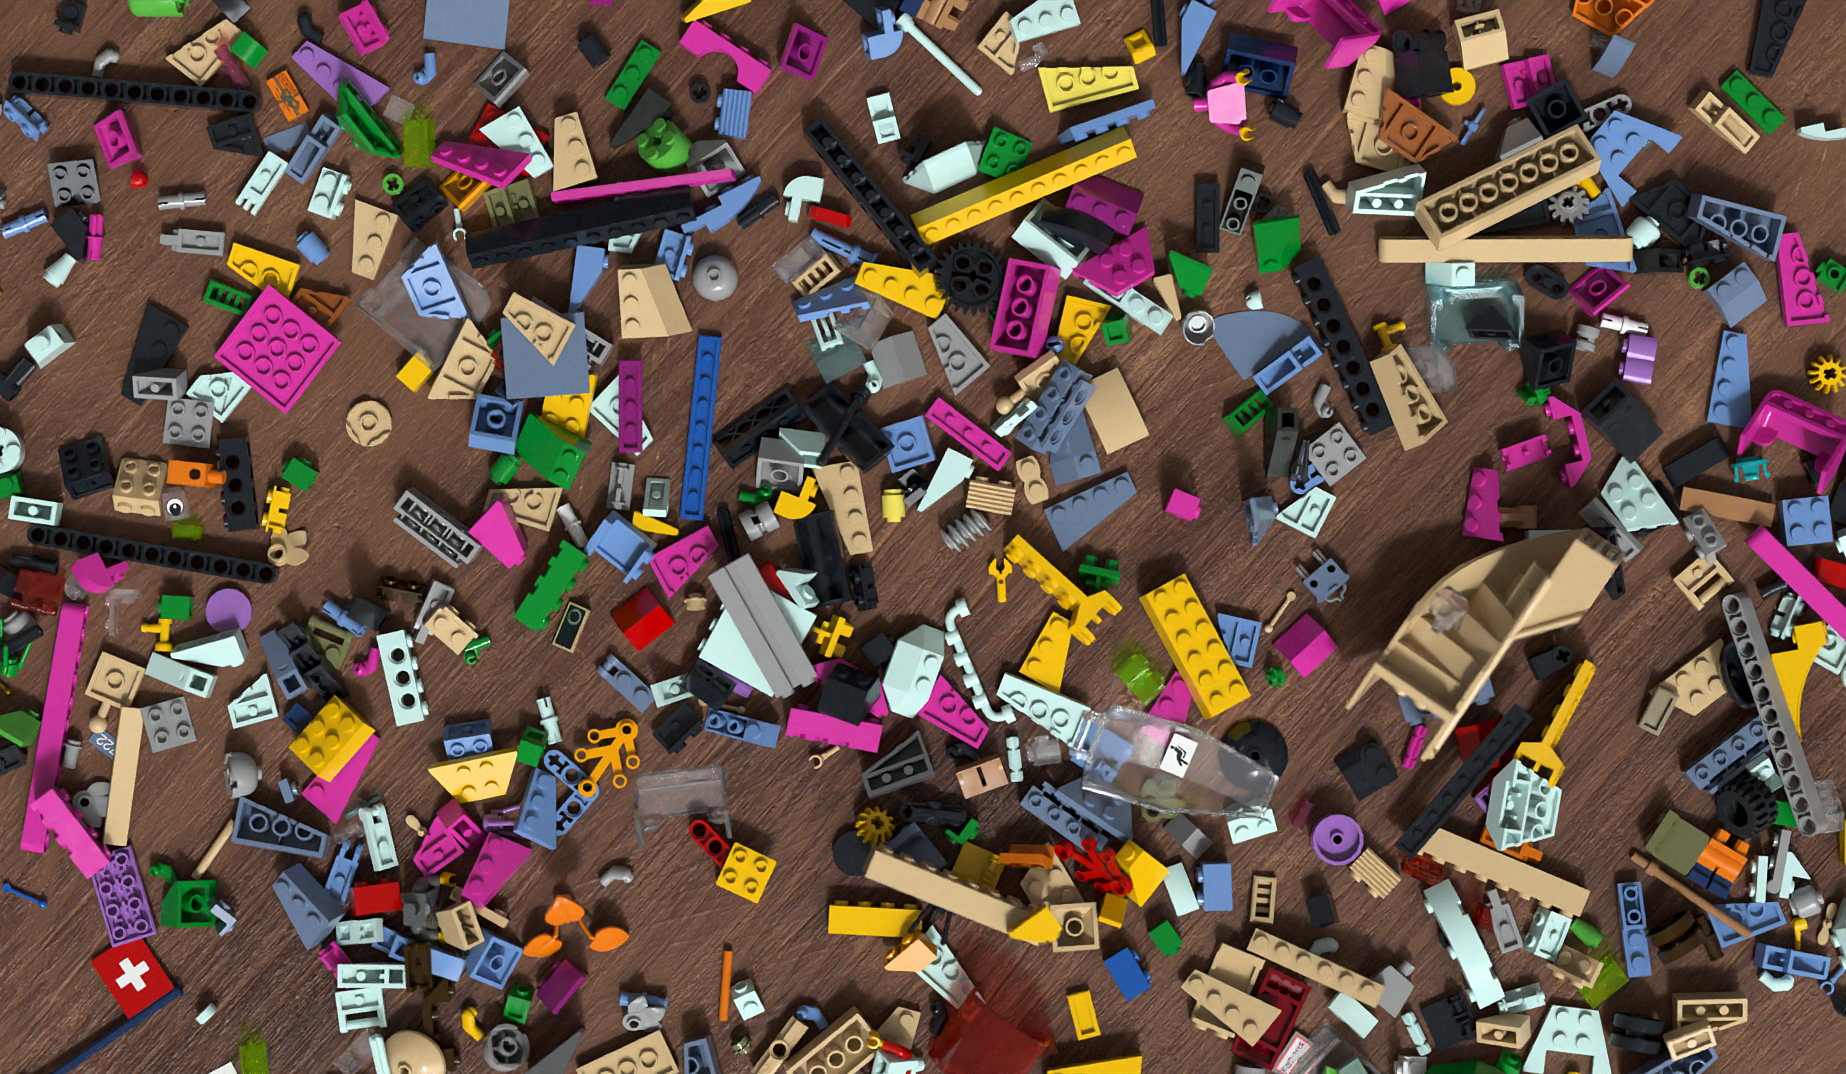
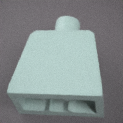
(49, 344)

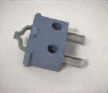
(1326, 582)

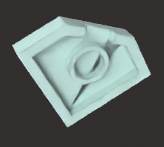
(223, 389)

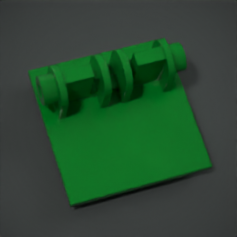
(1003, 153)

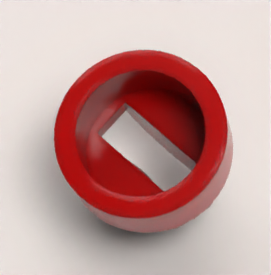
(138, 179)

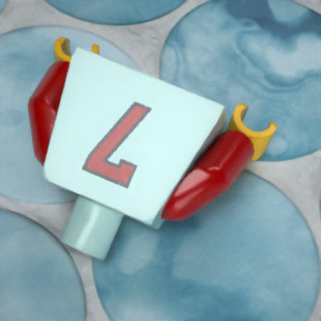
(893, 1057)

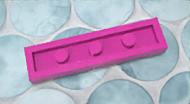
(968, 434)

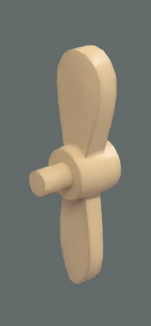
(413, 822)
(1823, 934)

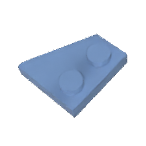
(1239, 638)

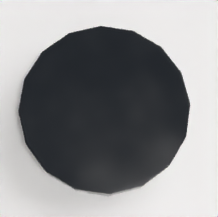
(851, 853)

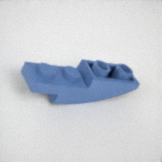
(733, 203)
(1633, 929)
(443, 962)

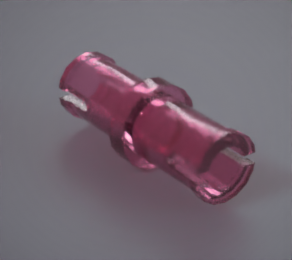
(231, 67)

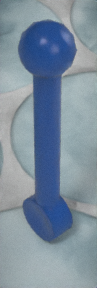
(8, 888)

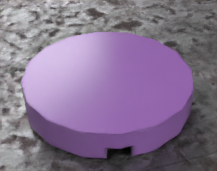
(229, 610)

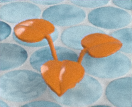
(565, 911)

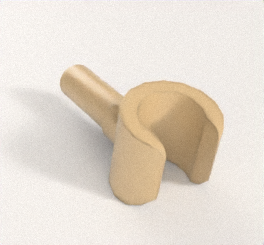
(824, 755)

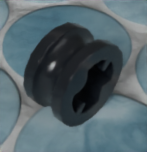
(695, 87)
(1257, 200)

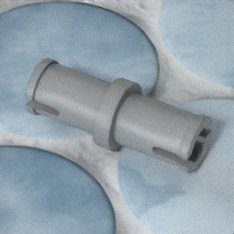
(181, 200)

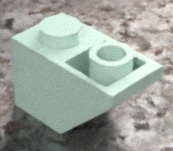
(805, 443)

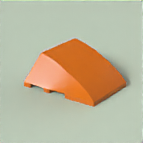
(1609, 15)

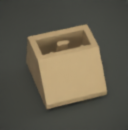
(1480, 39)

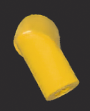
(1590, 186)
(468, 1023)

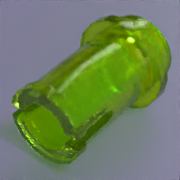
(187, 531)

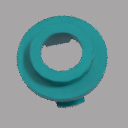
(1750, 467)

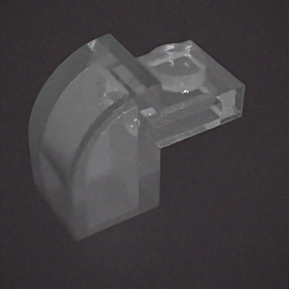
(798, 260)
(1449, 608)

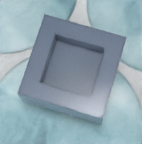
(289, 790)

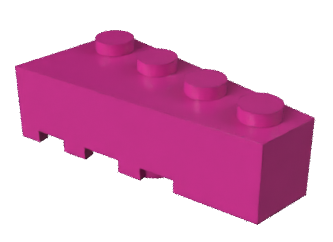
(821, 727)
(72, 831)

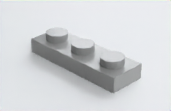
(1599, 516)

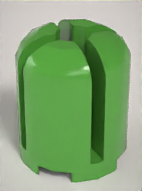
(158, 8)

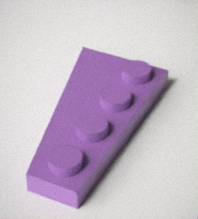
(331, 71)

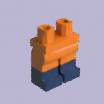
(1719, 864)

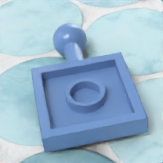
(911, 444)

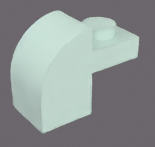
(799, 190)

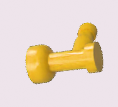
(1384, 332)
(163, 628)

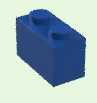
(1127, 973)

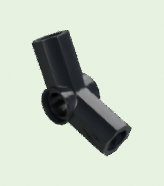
(933, 813)

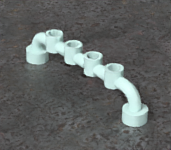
(971, 678)

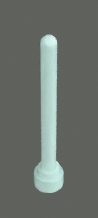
(907, 24)

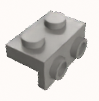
(1704, 535)

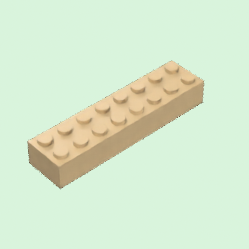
(1507, 187)
(944, 889)

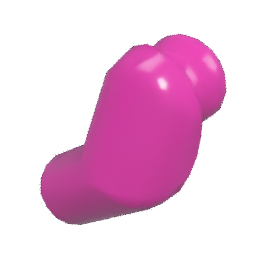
(368, 666)

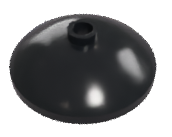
(1733, 677)
(1260, 738)

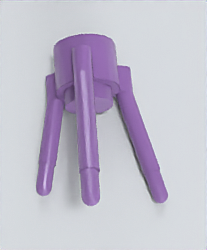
(494, 822)

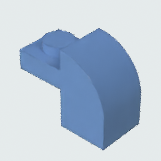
(885, 39)

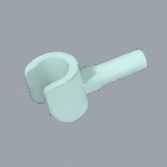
(458, 224)

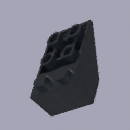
(1621, 421)

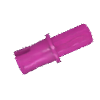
(95, 237)

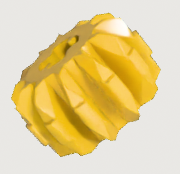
(1830, 383)
(868, 829)

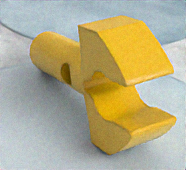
(1000, 578)

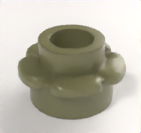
(741, 1044)

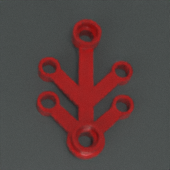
(1118, 882)

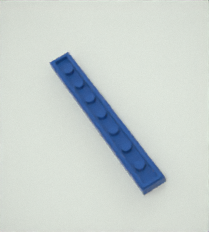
(700, 427)

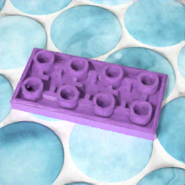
(124, 899)

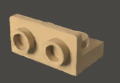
(450, 628)
(1576, 966)

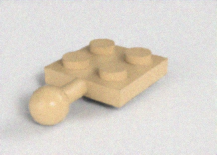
(1032, 382)
(115, 684)

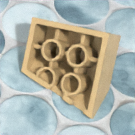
(1370, 77)
(649, 302)

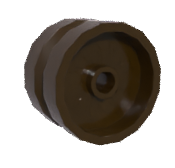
(1675, 936)

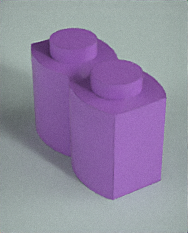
(1638, 359)

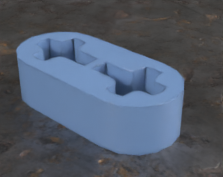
(1308, 485)

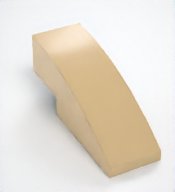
(1723, 121)

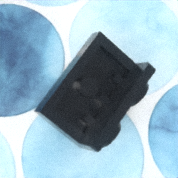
(678, 728)

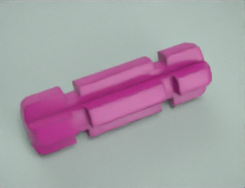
(1414, 746)

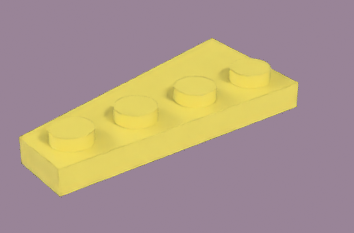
(1079, 86)

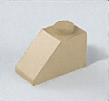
(1504, 1030)

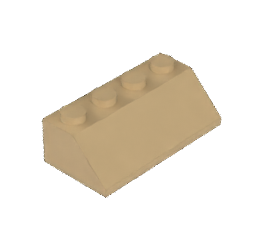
(836, 1049)

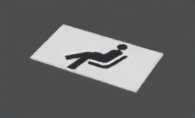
(1178, 755)

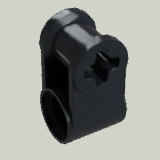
(1546, 663)

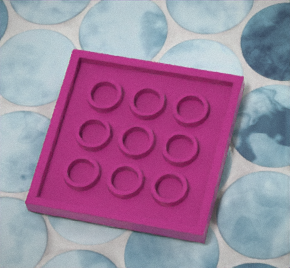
(278, 349)

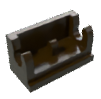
(418, 966)

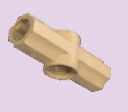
(788, 1037)

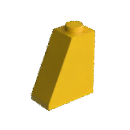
(1142, 869)

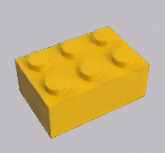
(332, 738)

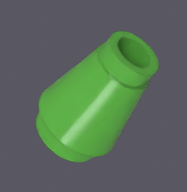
(1587, 933)

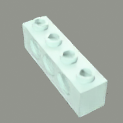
(387, 644)

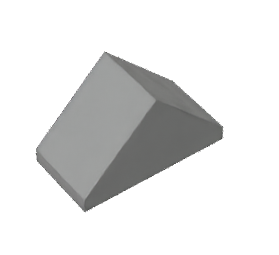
(1188, 835)

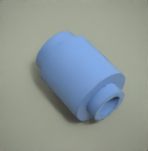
(312, 247)

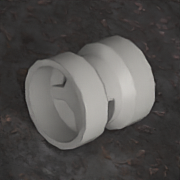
(1589, 334)

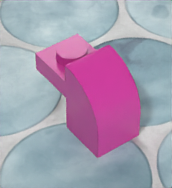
(94, 576)

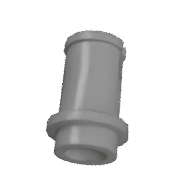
(71, 753)

